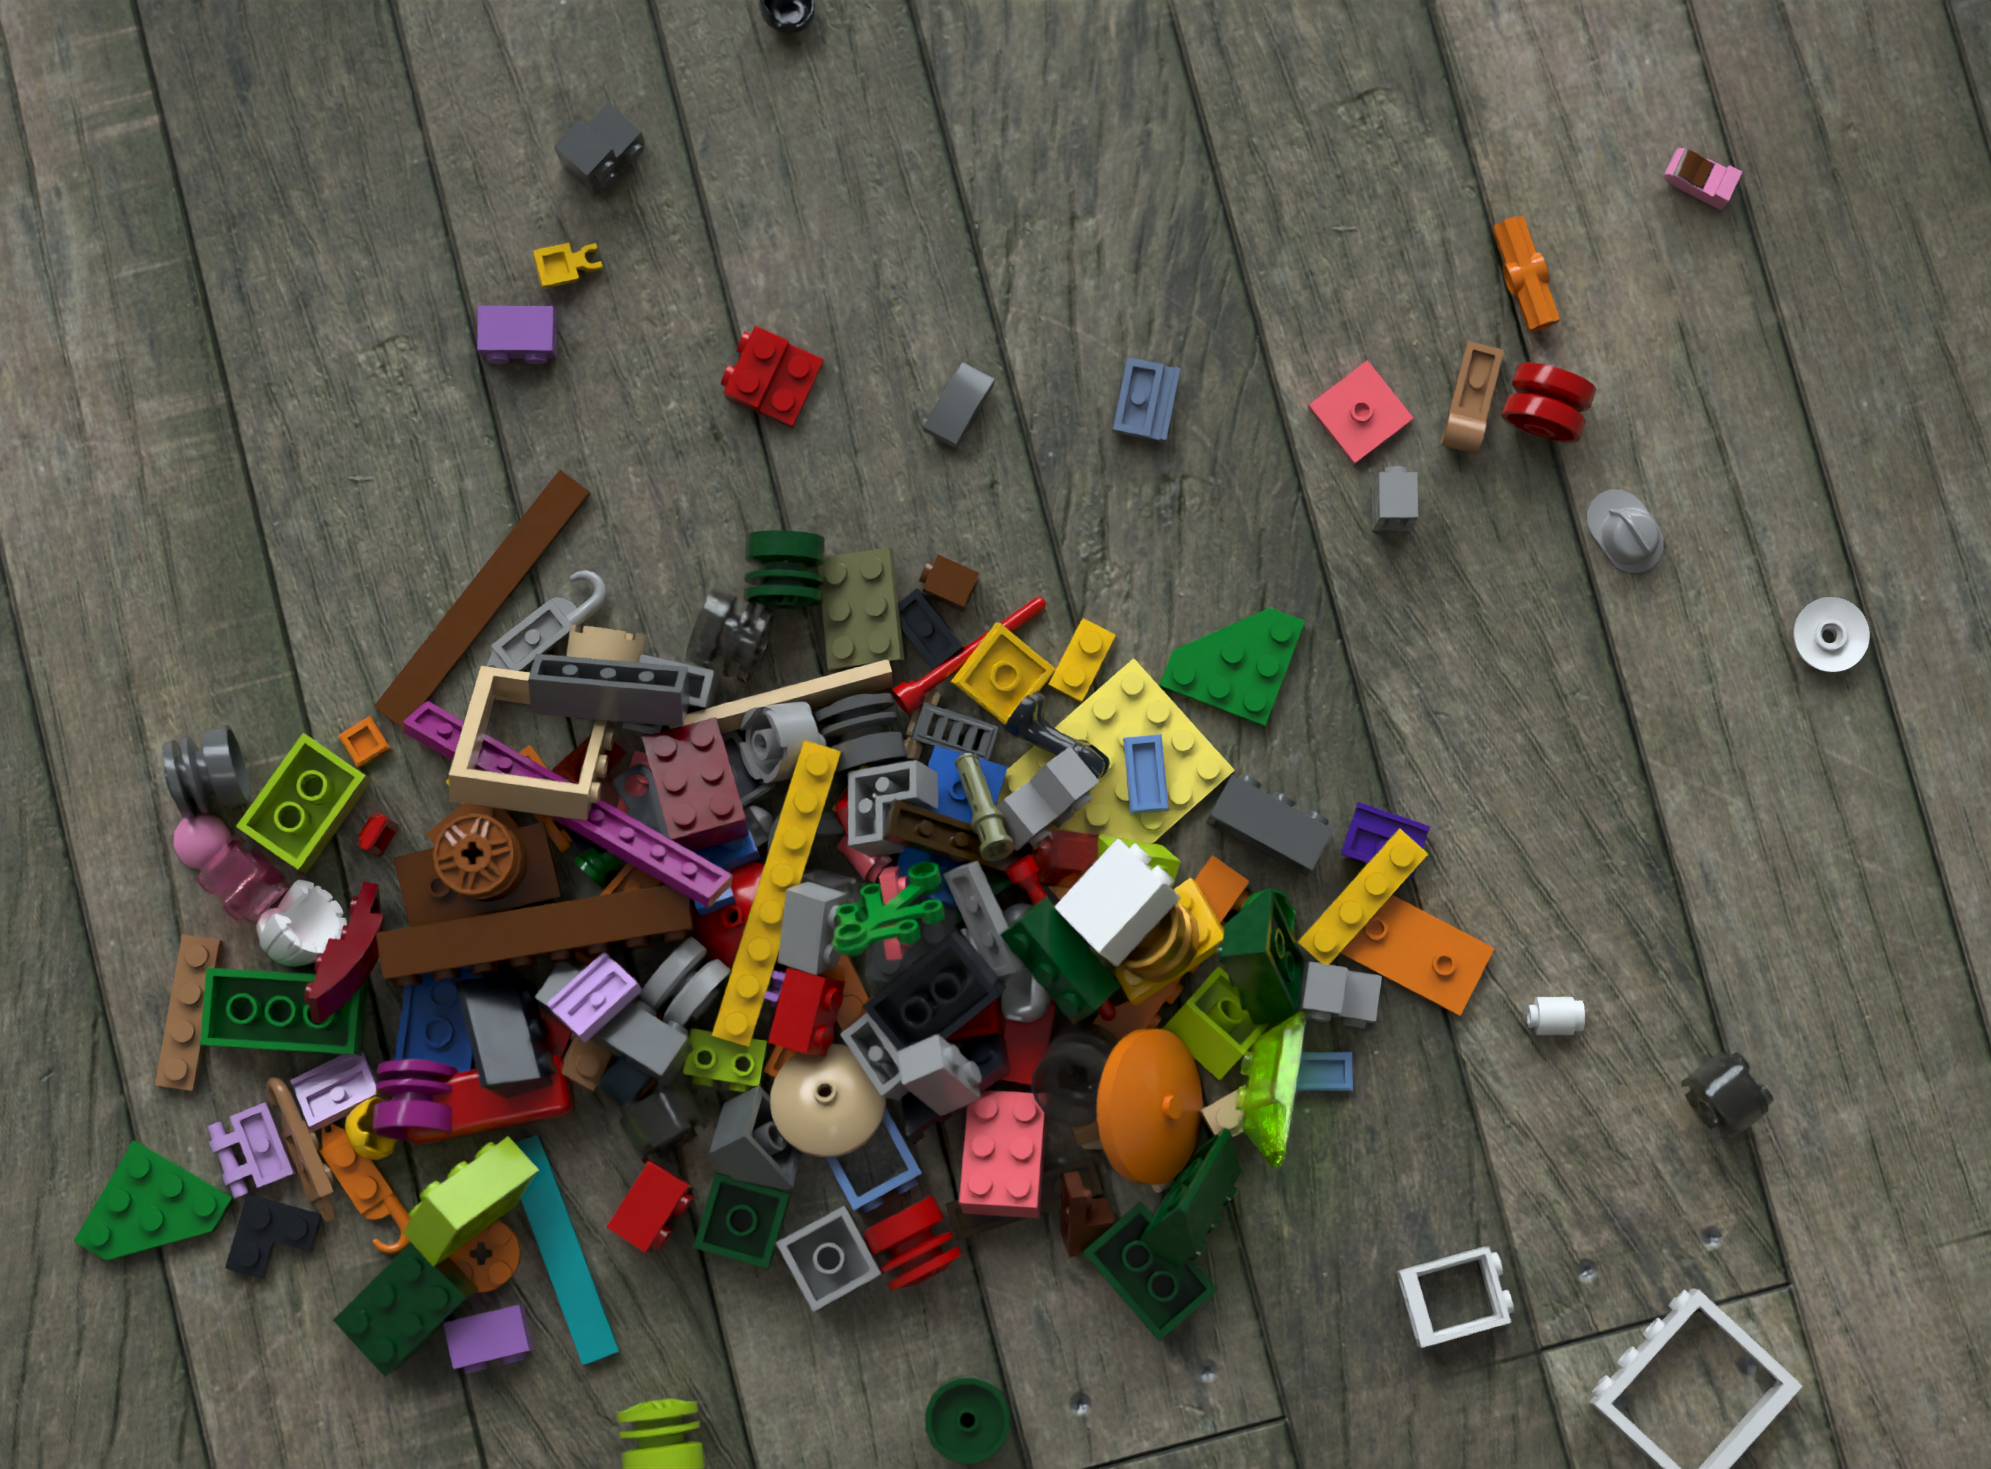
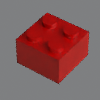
(651, 1207)

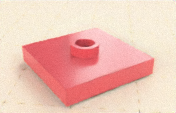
(1360, 412)

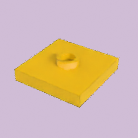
(1002, 673)

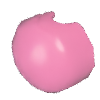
(199, 838)

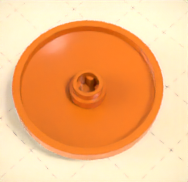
(1149, 1106)

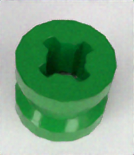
(597, 865)

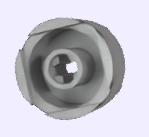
(776, 739)

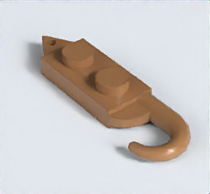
(302, 1149)

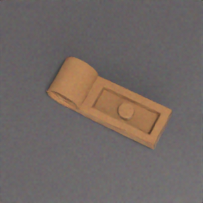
(1472, 397)

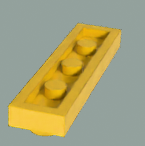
(1362, 897)

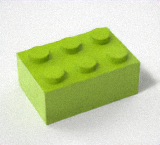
(304, 803)
(469, 1200)

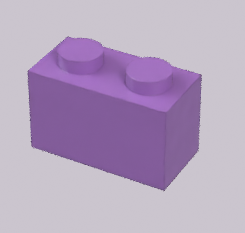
(517, 333)
(488, 1337)

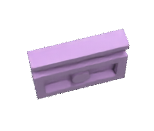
(594, 997)
(334, 1089)

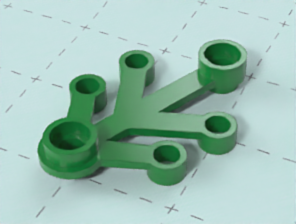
(854, 937)

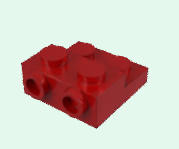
(771, 376)

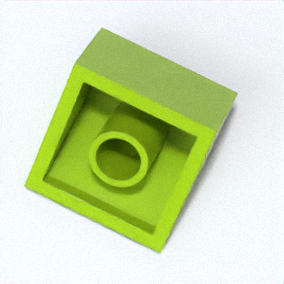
(1215, 1025)

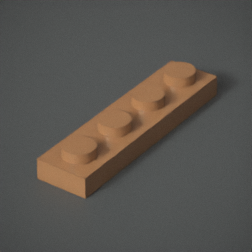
(181, 1040)

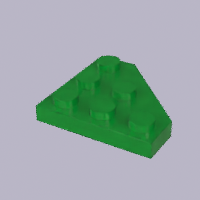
(1237, 665)
(150, 1206)

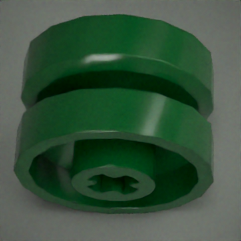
(951, 1436)

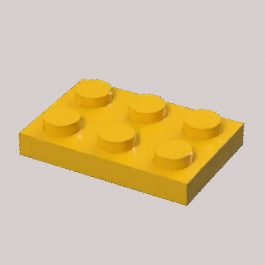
(1210, 935)

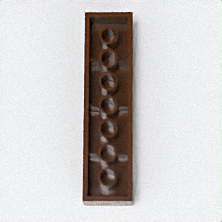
(535, 933)

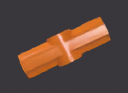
(1525, 274)

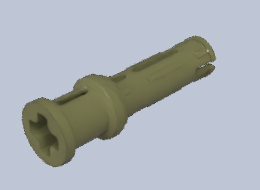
(986, 819)

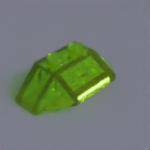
(1271, 1087)

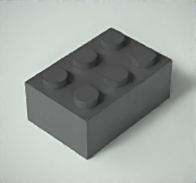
(1270, 824)

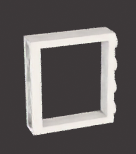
(1657, 1336)

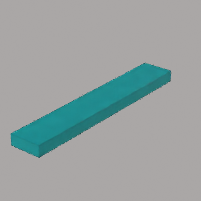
(565, 1259)

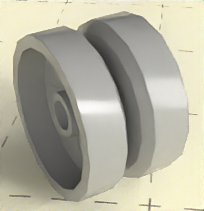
(689, 989)

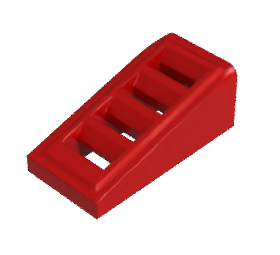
(377, 834)

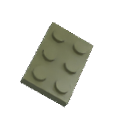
(860, 609)

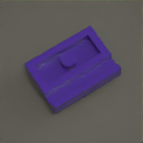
(1373, 828)

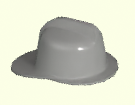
(1625, 531)

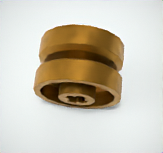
(1166, 947)

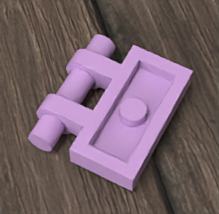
(261, 1145)

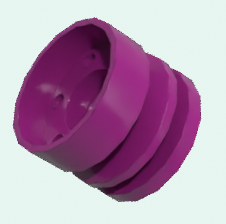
(412, 1090)

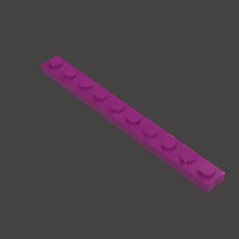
(605, 823)

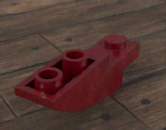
(348, 959)

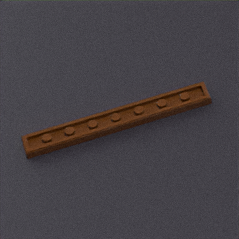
(483, 598)

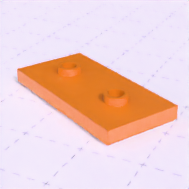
(1420, 954)

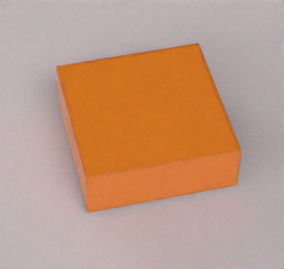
(364, 742)

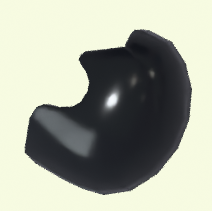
(787, 15)

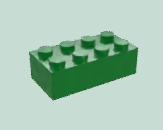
(270, 1014)

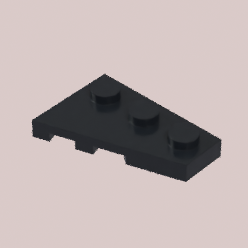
(993, 1063)

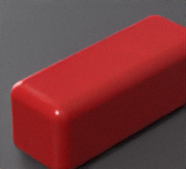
(482, 1111)

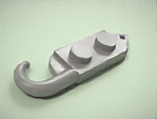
(545, 627)

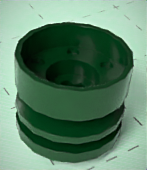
(784, 565)

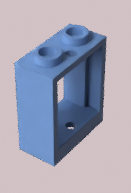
(901, 1182)

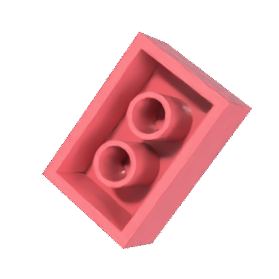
(1003, 1155)

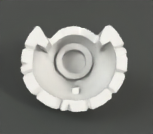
(300, 925)

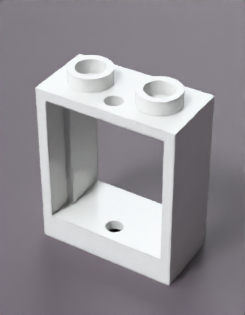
(1416, 1308)

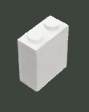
(1118, 900)

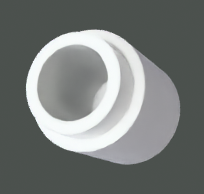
(1556, 1016)

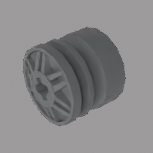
(861, 732)
(197, 774)

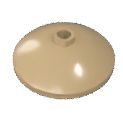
(828, 1124)

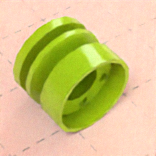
(661, 1436)

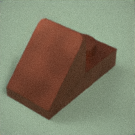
(1081, 1216)

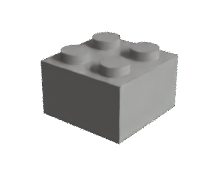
(829, 1258)

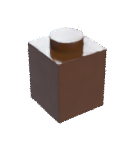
(949, 582)

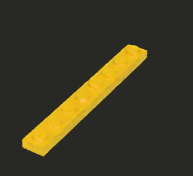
(781, 871)

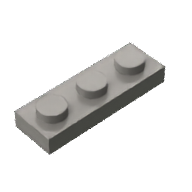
(982, 917)

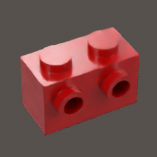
(807, 1012)

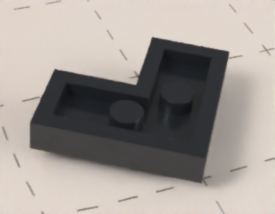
(262, 1225)

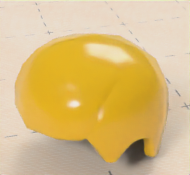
(360, 1135)

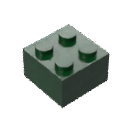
(742, 1220)

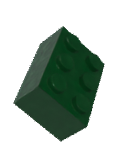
(1143, 1278)
(404, 1308)

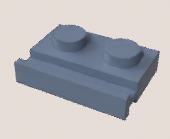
(1146, 400)

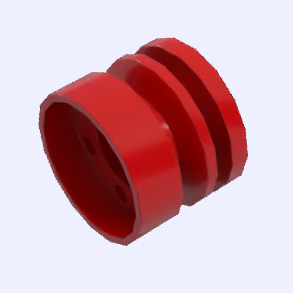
(912, 1244)

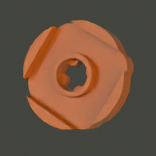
(499, 1267)

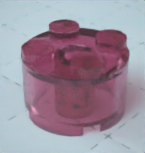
(242, 879)

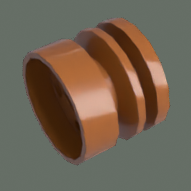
(494, 873)

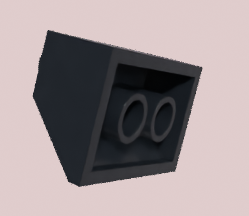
(506, 1034)

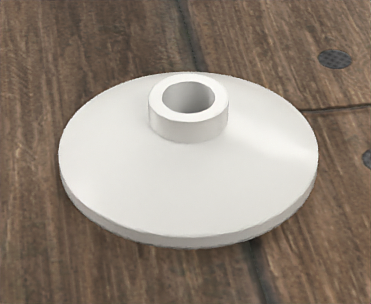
(1846, 624)

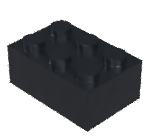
(935, 993)

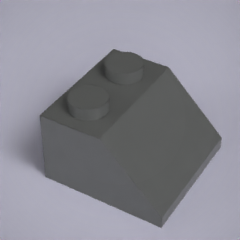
(751, 1145)

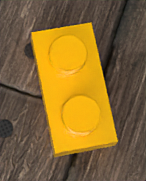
(1082, 660)

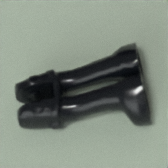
(1029, 725)

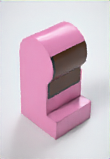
(1702, 177)

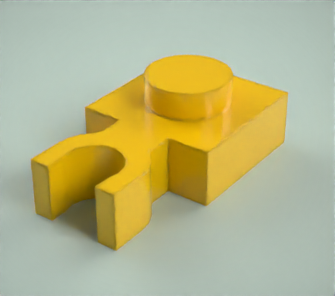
(559, 265)

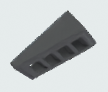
(985, 742)

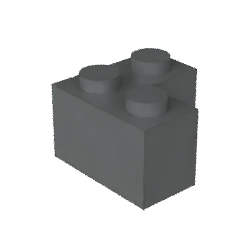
(599, 149)

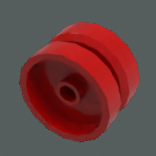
(1548, 402)

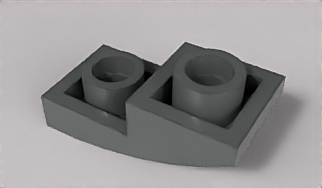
(958, 405)

